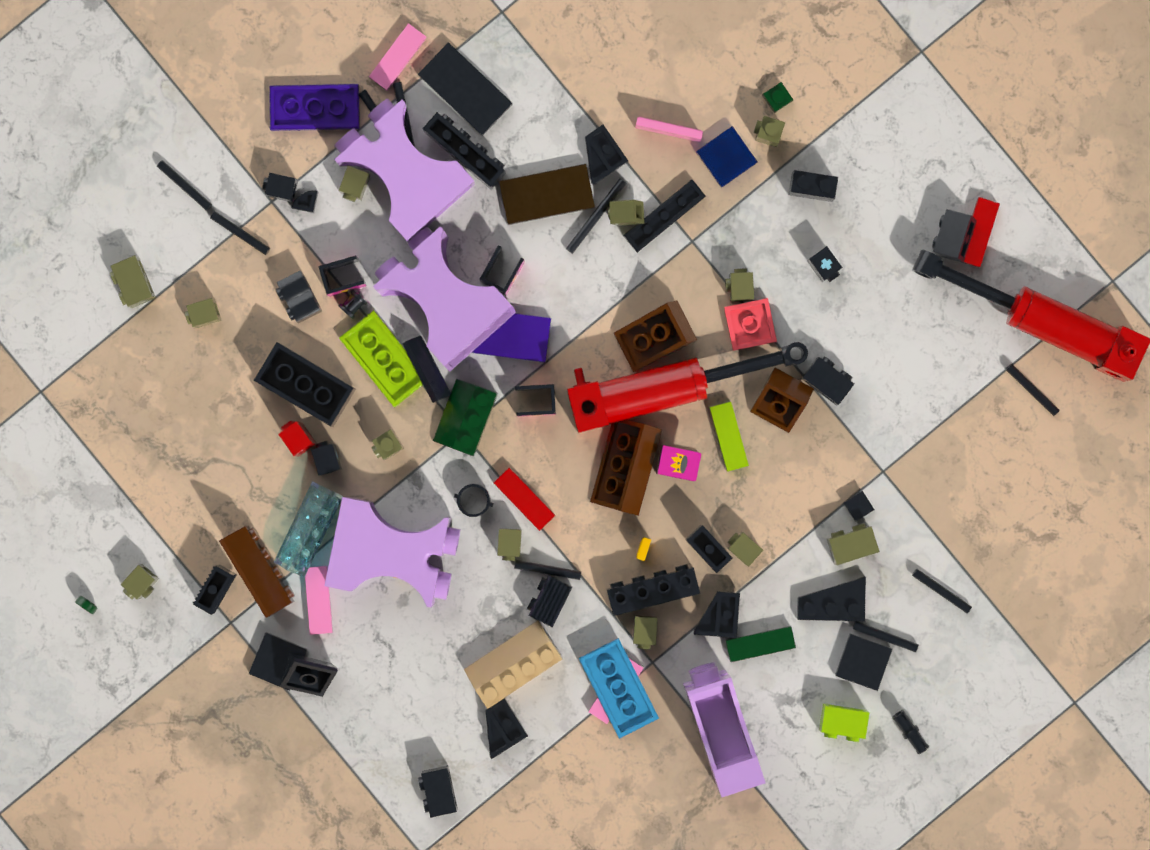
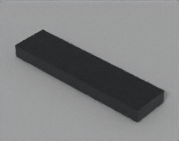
(664, 216)

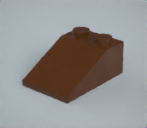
(655, 335)

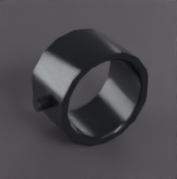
(458, 496)

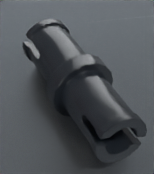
(910, 732)

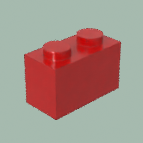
(296, 437)

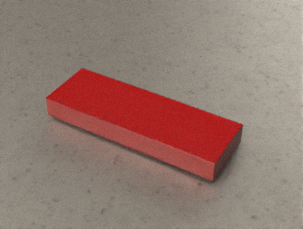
(985, 214)
(524, 499)

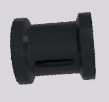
(352, 304)

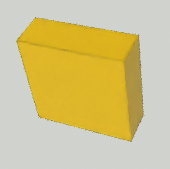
(643, 548)

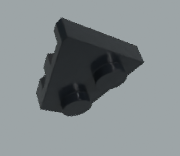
(603, 154)
(720, 616)
(503, 728)

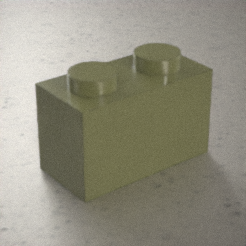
(132, 282)
(853, 544)

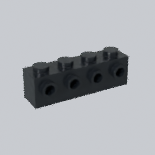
(463, 150)
(654, 590)

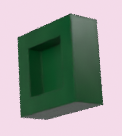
(777, 97)

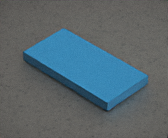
(618, 688)

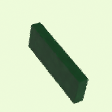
(760, 644)

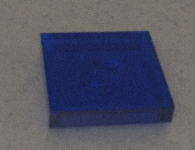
(726, 157)

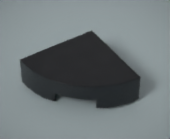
(306, 201)

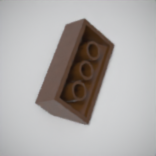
(626, 466)
(257, 571)

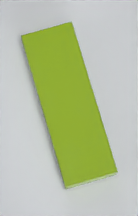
(729, 436)

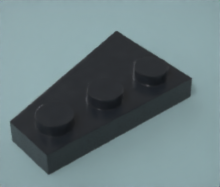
(835, 603)

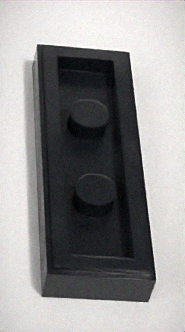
(426, 369)

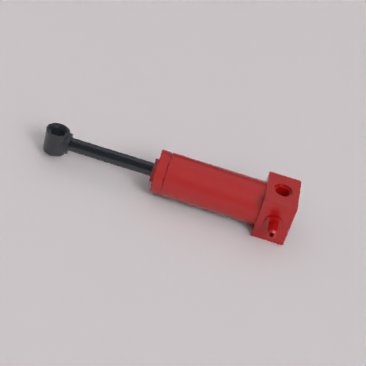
(1111, 349)
(660, 387)

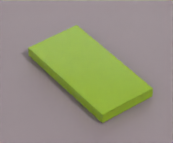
(382, 358)

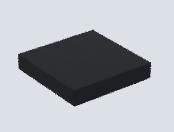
(272, 658)
(863, 662)

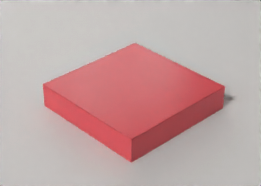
(750, 324)

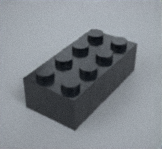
(304, 384)

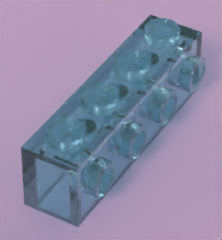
(308, 529)

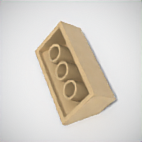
(513, 664)

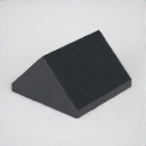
(307, 675)

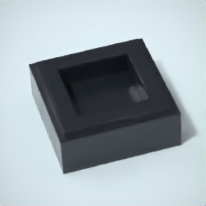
(858, 506)

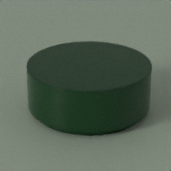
(86, 604)

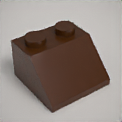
(782, 400)

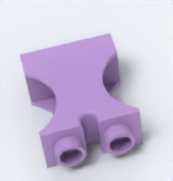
(416, 184)
(456, 312)
(372, 548)
(723, 730)

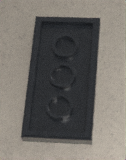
(465, 89)

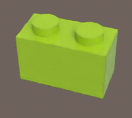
(844, 722)

